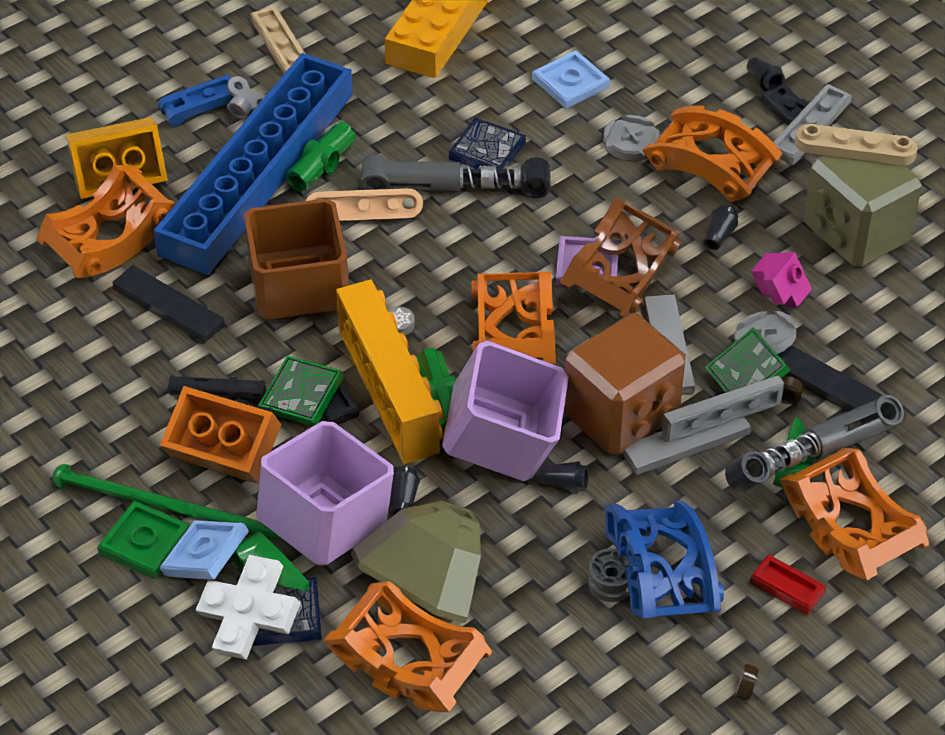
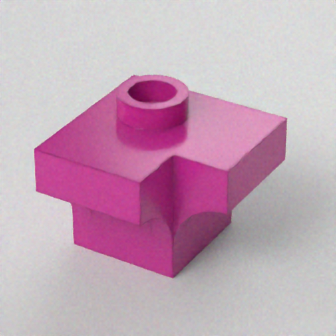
(782, 278)

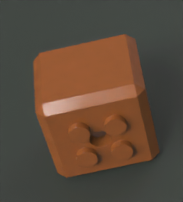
(296, 257)
(623, 383)

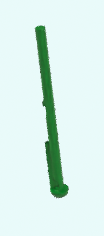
(62, 475)

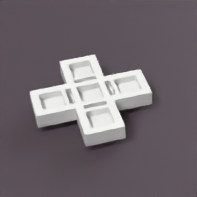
(248, 607)

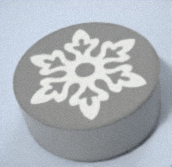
(404, 319)

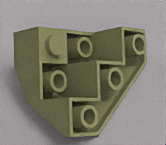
(428, 555)

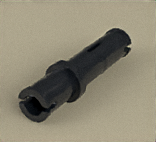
(225, 388)

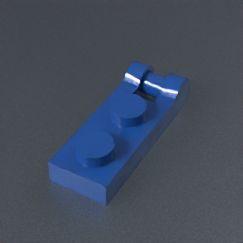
(195, 100)

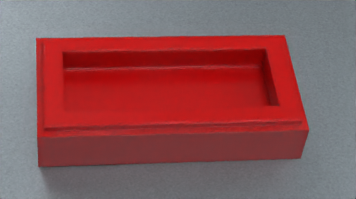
(788, 584)

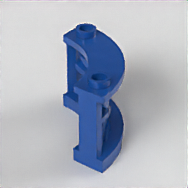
(645, 588)

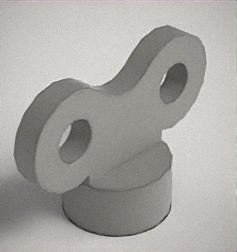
(243, 100)

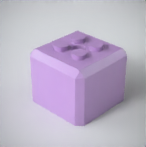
(505, 411)
(324, 492)

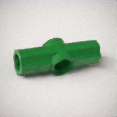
(320, 156)
(441, 383)

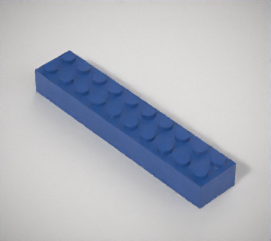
(252, 163)

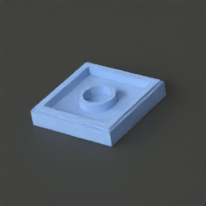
(571, 79)
(204, 549)

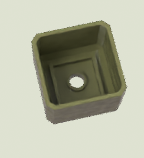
(861, 206)

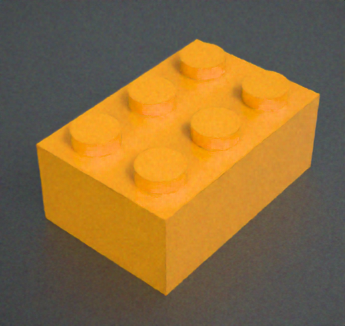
(123, 144)

